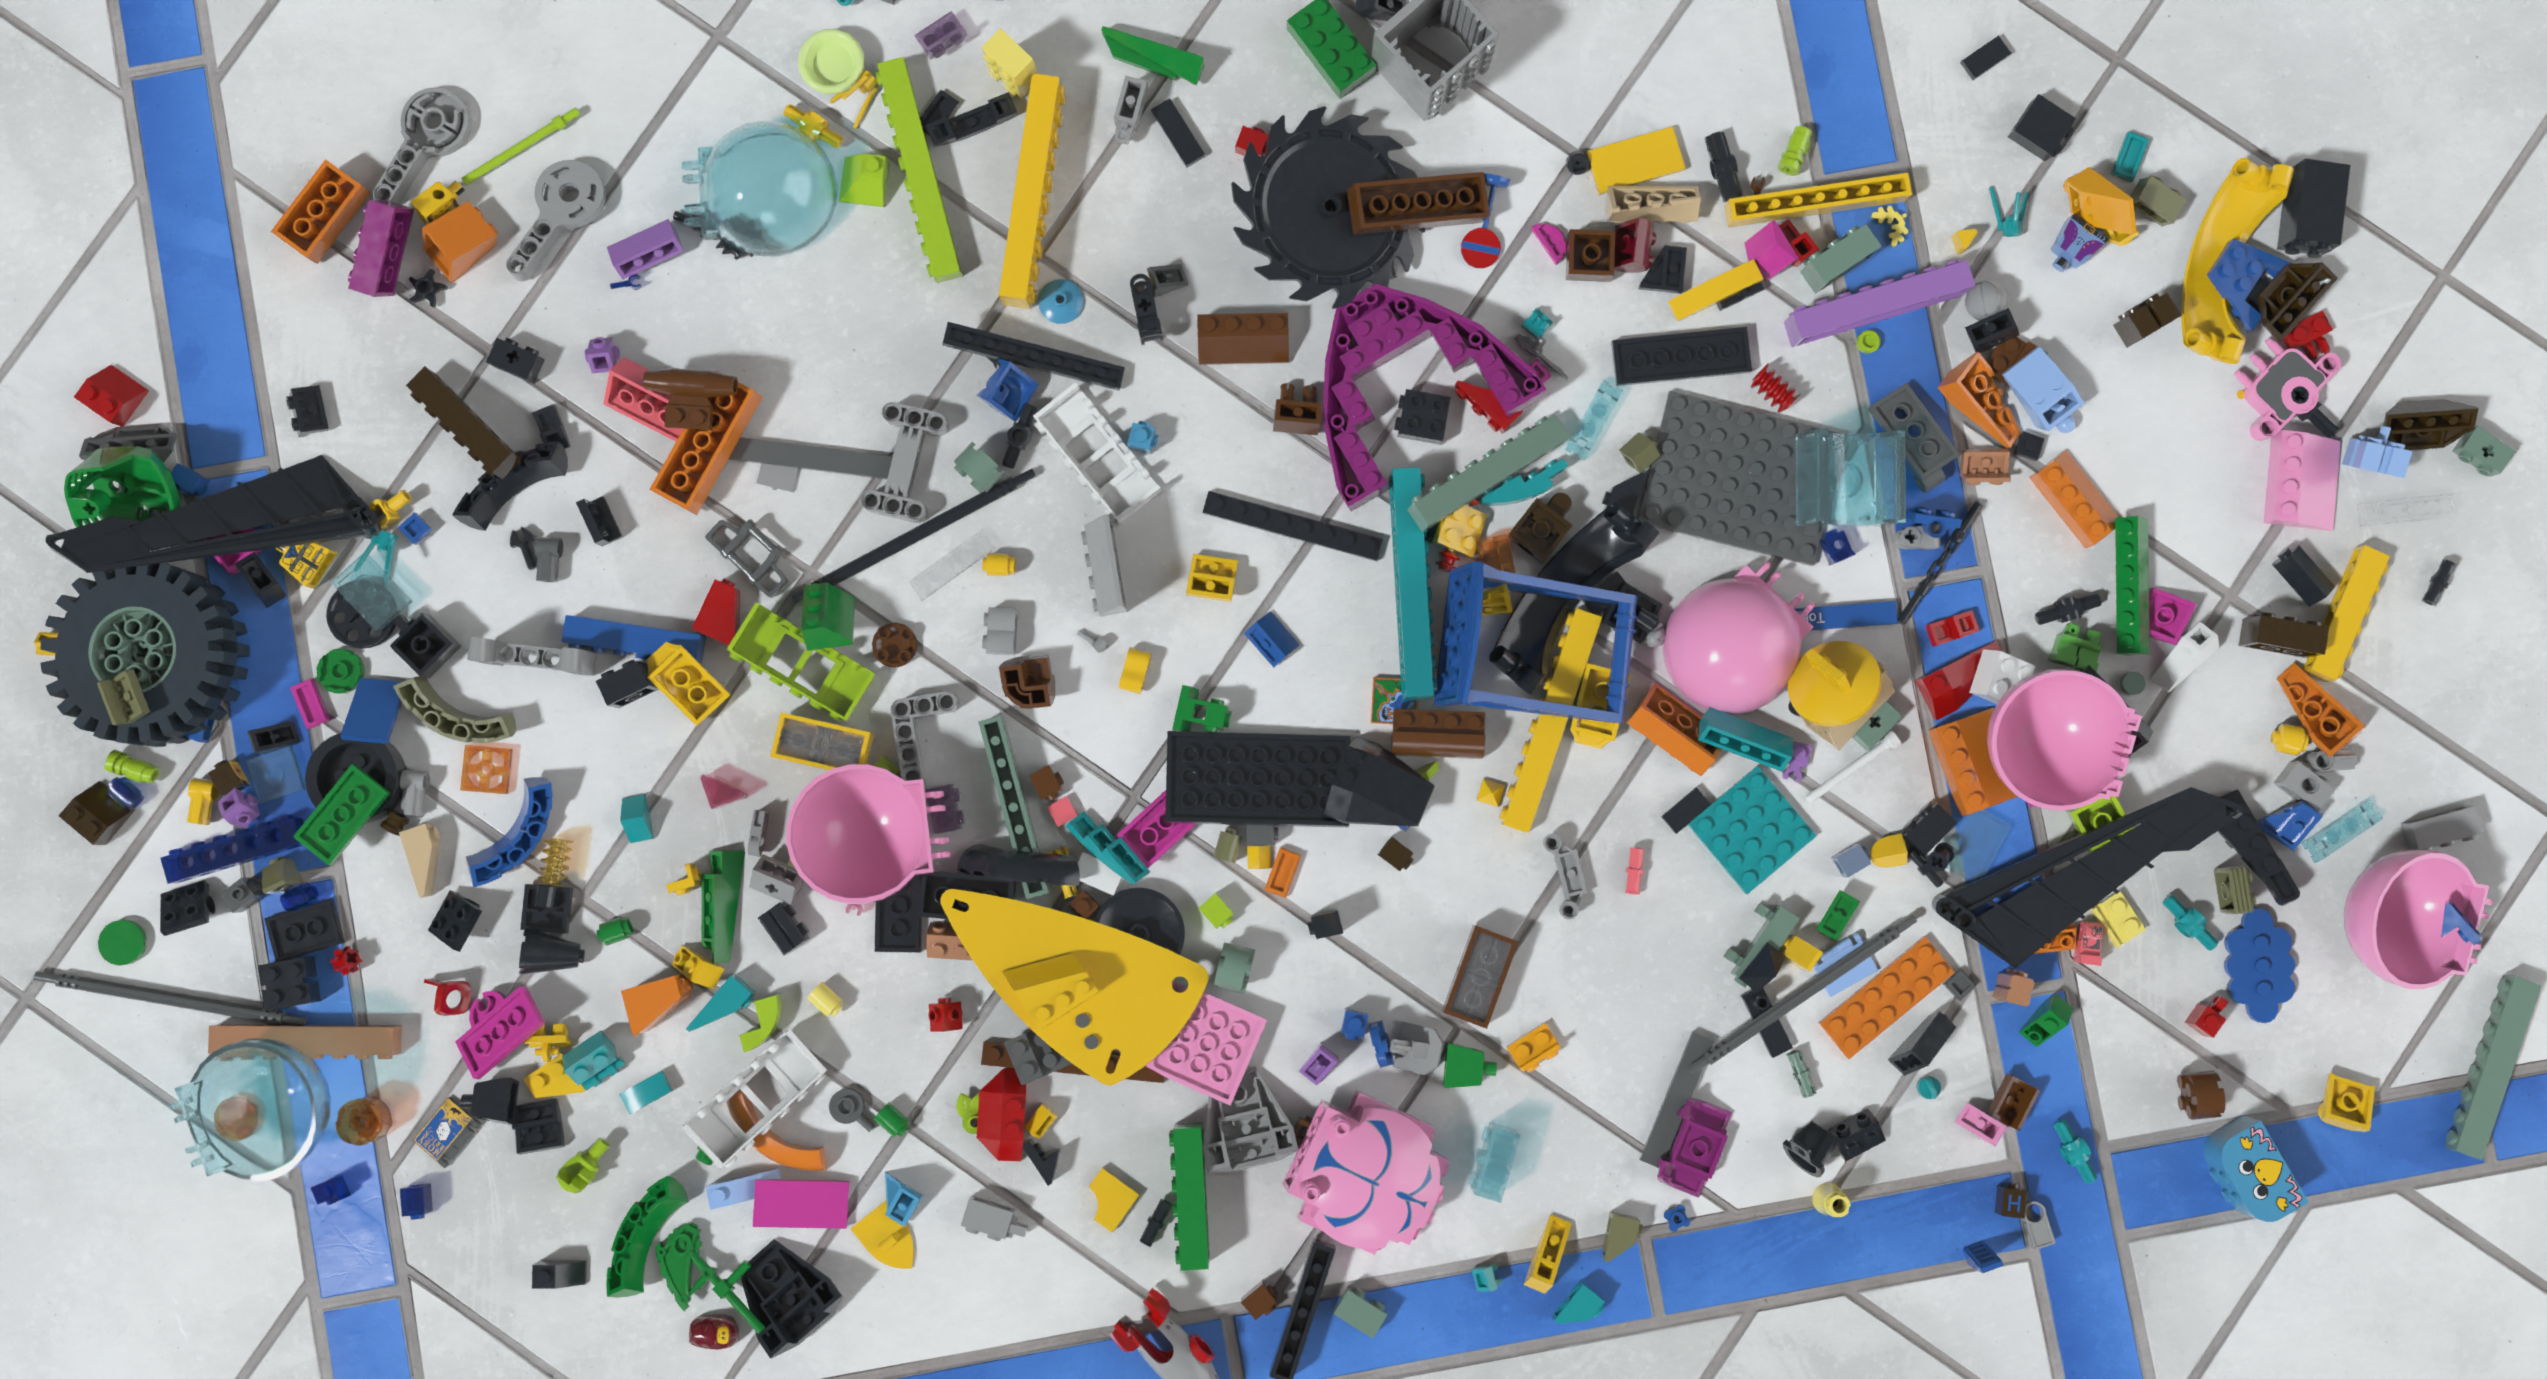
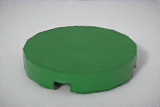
(340, 671)
(122, 942)

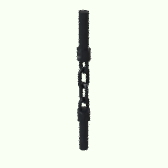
(1923, 588)

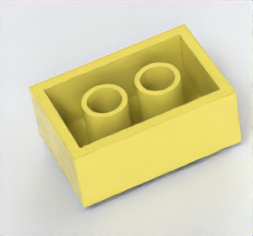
(1009, 63)

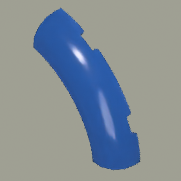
(519, 840)

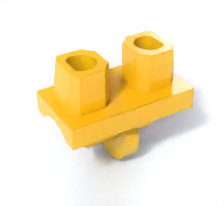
(545, 1042)

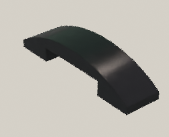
(972, 122)

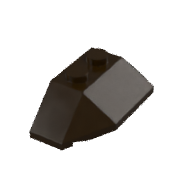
(2293, 295)
(2429, 423)

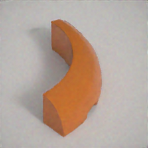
(772, 1145)

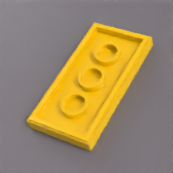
(1636, 160)

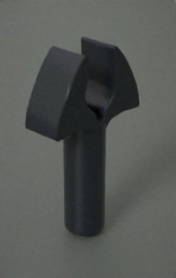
(524, 546)

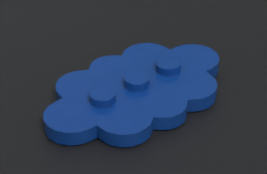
(2259, 965)

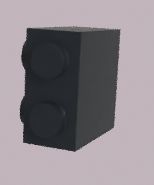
(2042, 128)
(1422, 416)

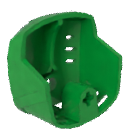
(143, 481)

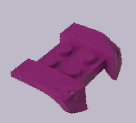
(1695, 1147)

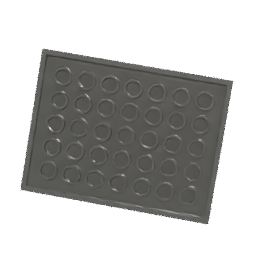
(1728, 479)

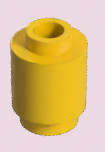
(999, 564)

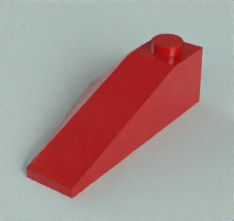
(1950, 685)

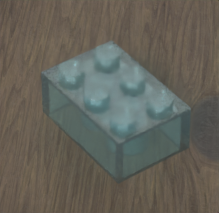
(1494, 1161)

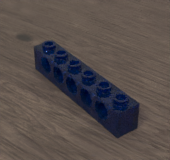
(176, 863)

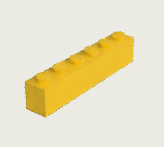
(2347, 611)

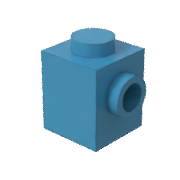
(1142, 437)

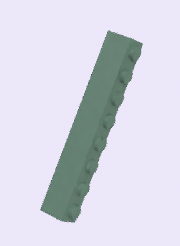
(1487, 473)
(1011, 794)
(2492, 1066)

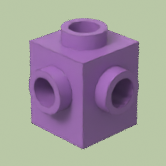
(602, 354)
(239, 808)

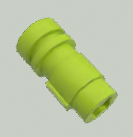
(1796, 148)
(134, 769)

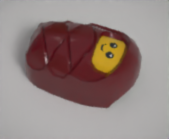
(713, 1331)

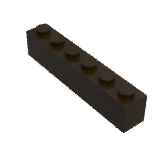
(463, 423)

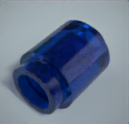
(125, 793)
(299, 897)

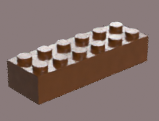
(1418, 203)

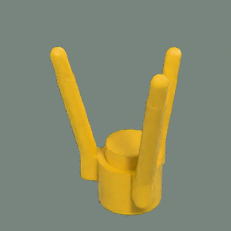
(864, 84)

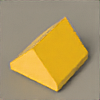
(1963, 239)
(1258, 857)

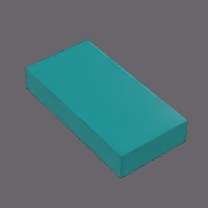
(2130, 156)

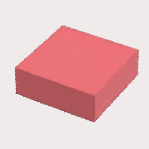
(1062, 811)

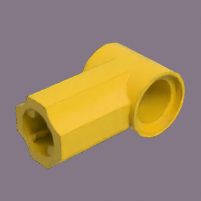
(202, 796)

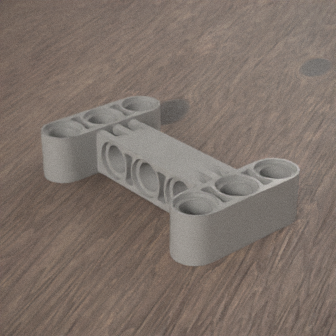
(904, 462)
(494, 653)

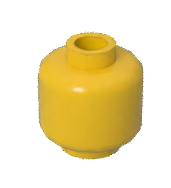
(2290, 739)

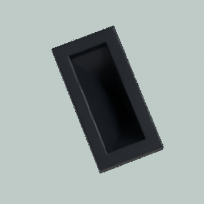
(1762, 968)

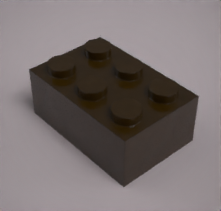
(2284, 635)

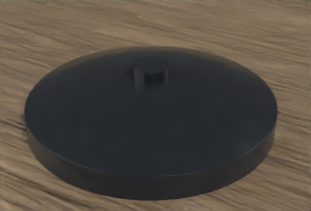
(1146, 916)

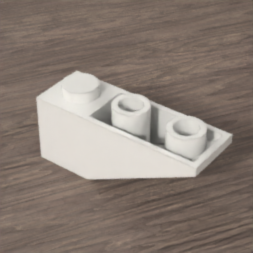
(2186, 656)

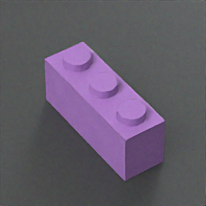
(645, 249)

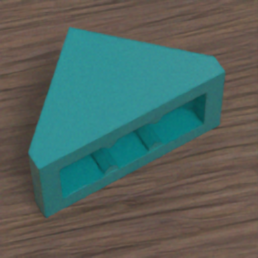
(636, 818)

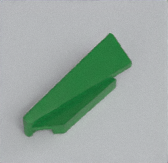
(1154, 56)
(720, 902)

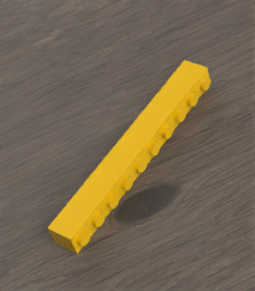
(1548, 729)

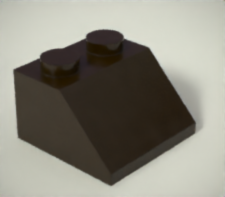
(95, 814)

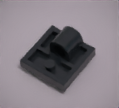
(1646, 611)
(185, 908)
(546, 908)
(455, 920)

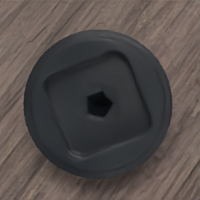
(1577, 162)

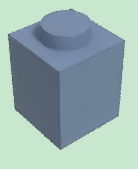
(1852, 860)

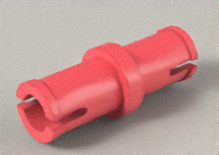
(1634, 871)

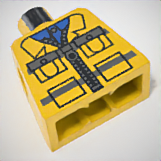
(307, 562)

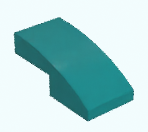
(646, 1092)

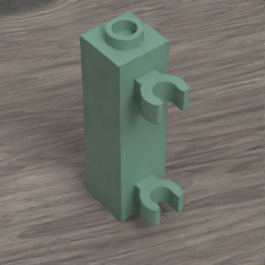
(1775, 931)

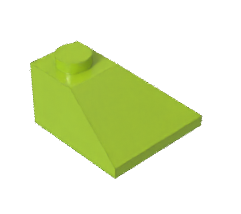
(864, 180)

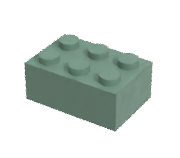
(1839, 257)

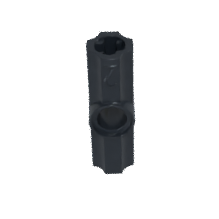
(1723, 166)

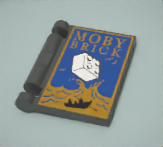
(446, 1132)

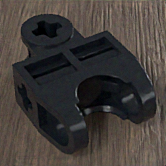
(1148, 322)

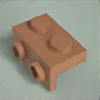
(1985, 466)
(944, 942)

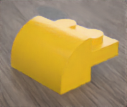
(1212, 578)

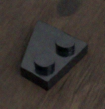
(1666, 271)

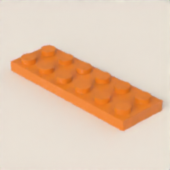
(1886, 997)

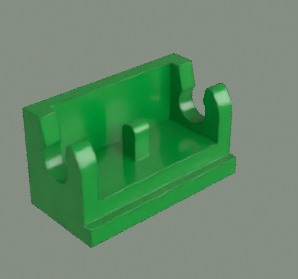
(1837, 915)

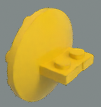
(1835, 683)

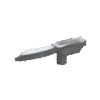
(1535, 349)

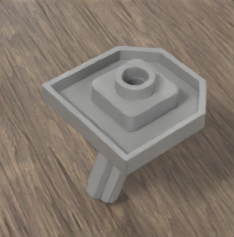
(1417, 1049)

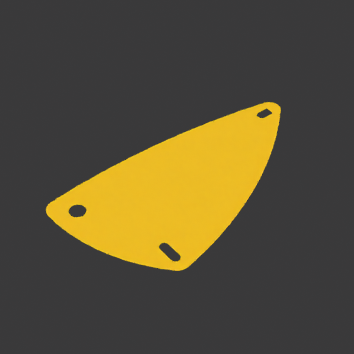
(1133, 976)

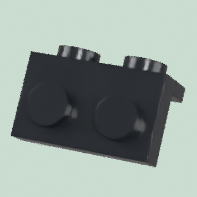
(1857, 1134)

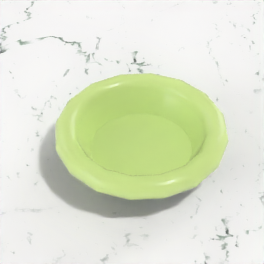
(831, 61)

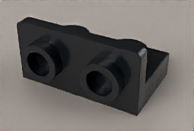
(307, 410)
(599, 521)

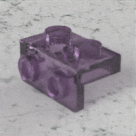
(941, 35)

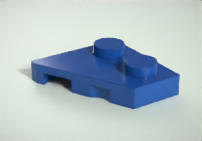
(2291, 824)

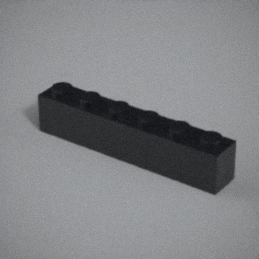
(1302, 1310)

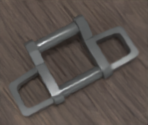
(728, 553)

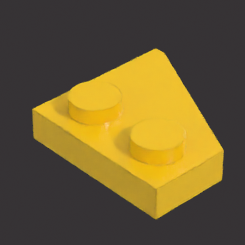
(1496, 601)
(552, 1080)

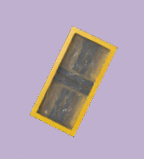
(820, 743)

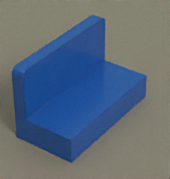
(1271, 639)

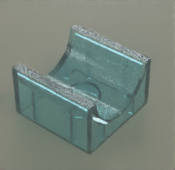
(1850, 479)

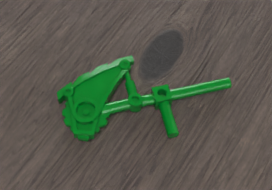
(676, 1267)

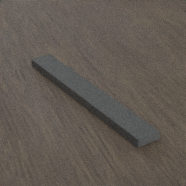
(812, 458)

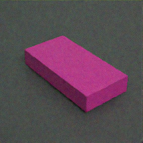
(310, 703)

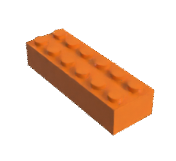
(702, 454)

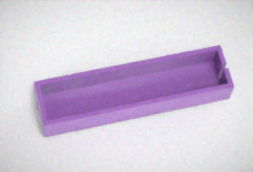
(1879, 303)

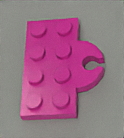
(498, 1029)

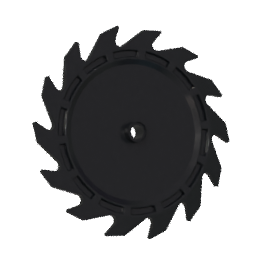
(1290, 211)

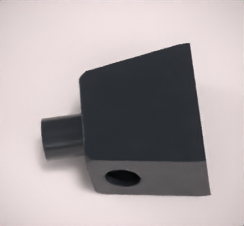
(493, 1100)

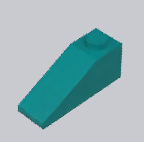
(727, 1000)

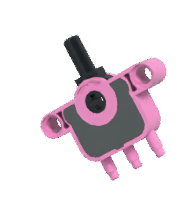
(2277, 384)

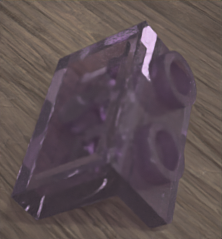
(951, 818)

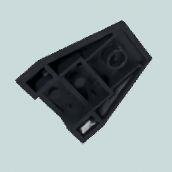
(1377, 788)
(787, 1297)

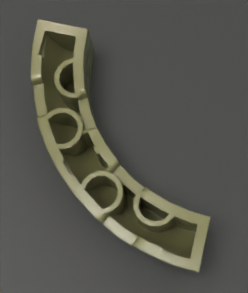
(448, 721)

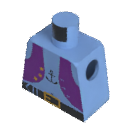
(2076, 243)

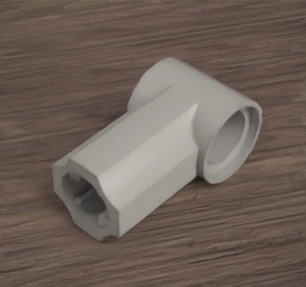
(2341, 761)
(414, 787)

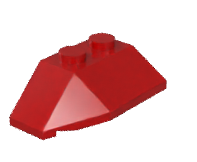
(1002, 1116)

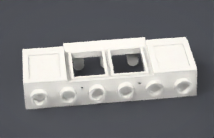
(1070, 416)
(789, 1064)

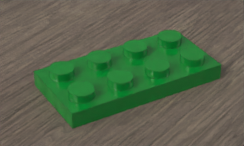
(341, 814)

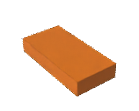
(1282, 872)

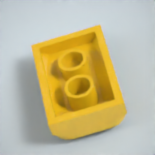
(685, 682)
(1592, 696)

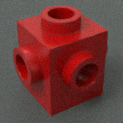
(945, 1015)

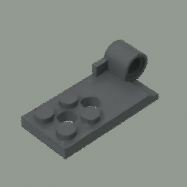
(1922, 453)

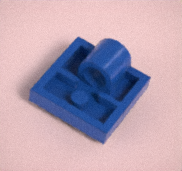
(1926, 517)

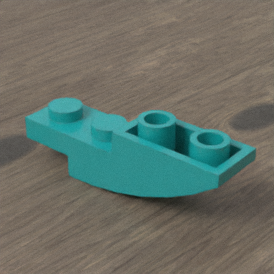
(1516, 490)

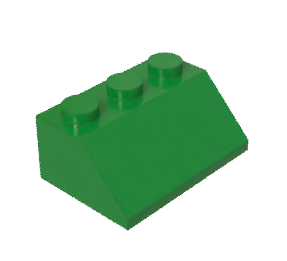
(827, 617)

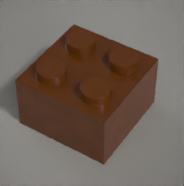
(1590, 255)

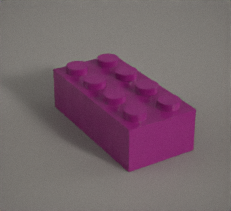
(380, 248)

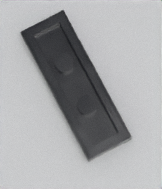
(1178, 133)

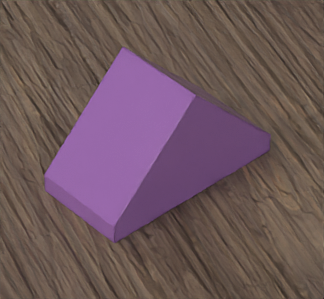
(1319, 1064)

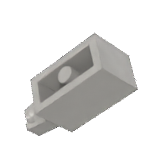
(1129, 108)
(992, 1219)

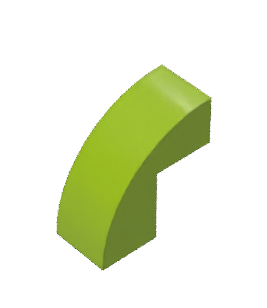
(769, 1015)

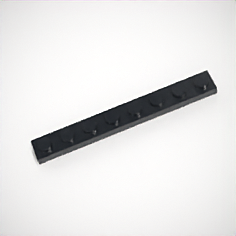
(1033, 356)
(1292, 526)

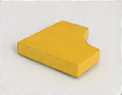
(1113, 1199)

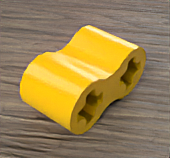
(1135, 670)

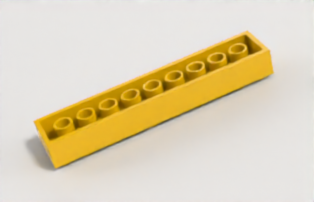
(1031, 191)

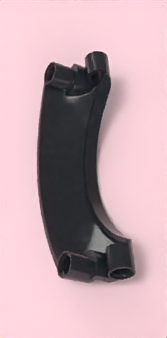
(1589, 556)

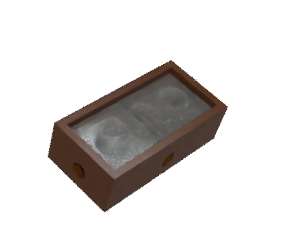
(1480, 976)

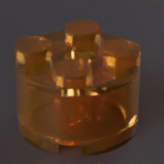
(376, 1124)

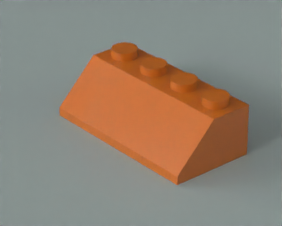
(2075, 499)
(1673, 728)

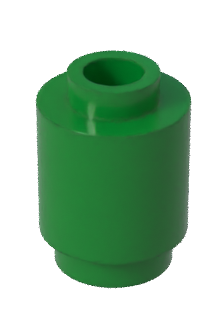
(614, 930)

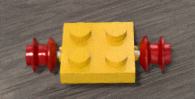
(1459, 534)

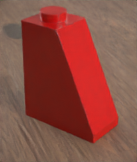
(720, 612)

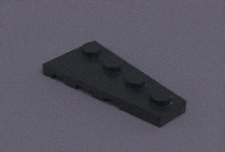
(2250, 841)

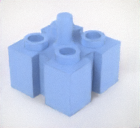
(2378, 454)

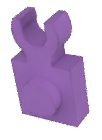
(1800, 759)

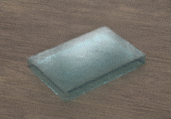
(372, 592)
(1977, 844)

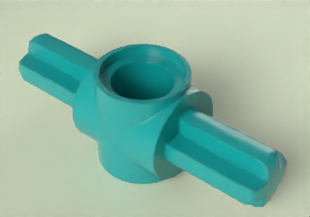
(2190, 922)
(2075, 1151)

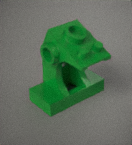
(1216, 715)

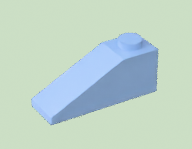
(737, 1189)

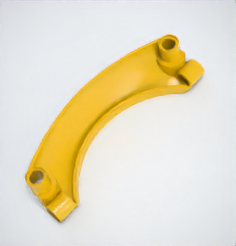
(2234, 213)

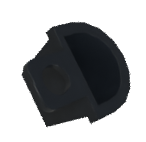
(1811, 1149)

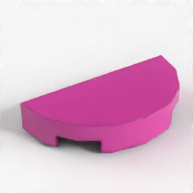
(1551, 240)

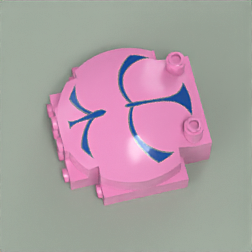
(1367, 1174)

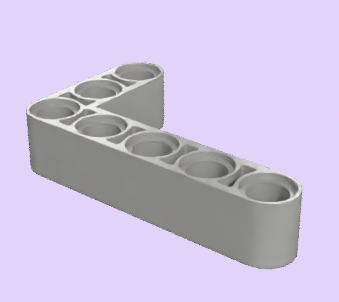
(909, 719)

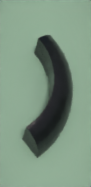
(493, 492)
(1019, 865)

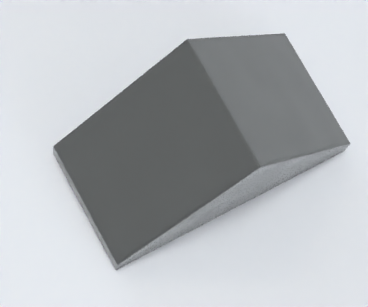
(1167, 278)

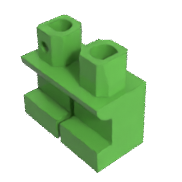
(2076, 652)

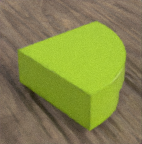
(1428, 770)

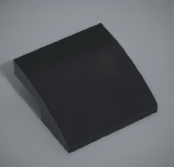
(538, 1127)

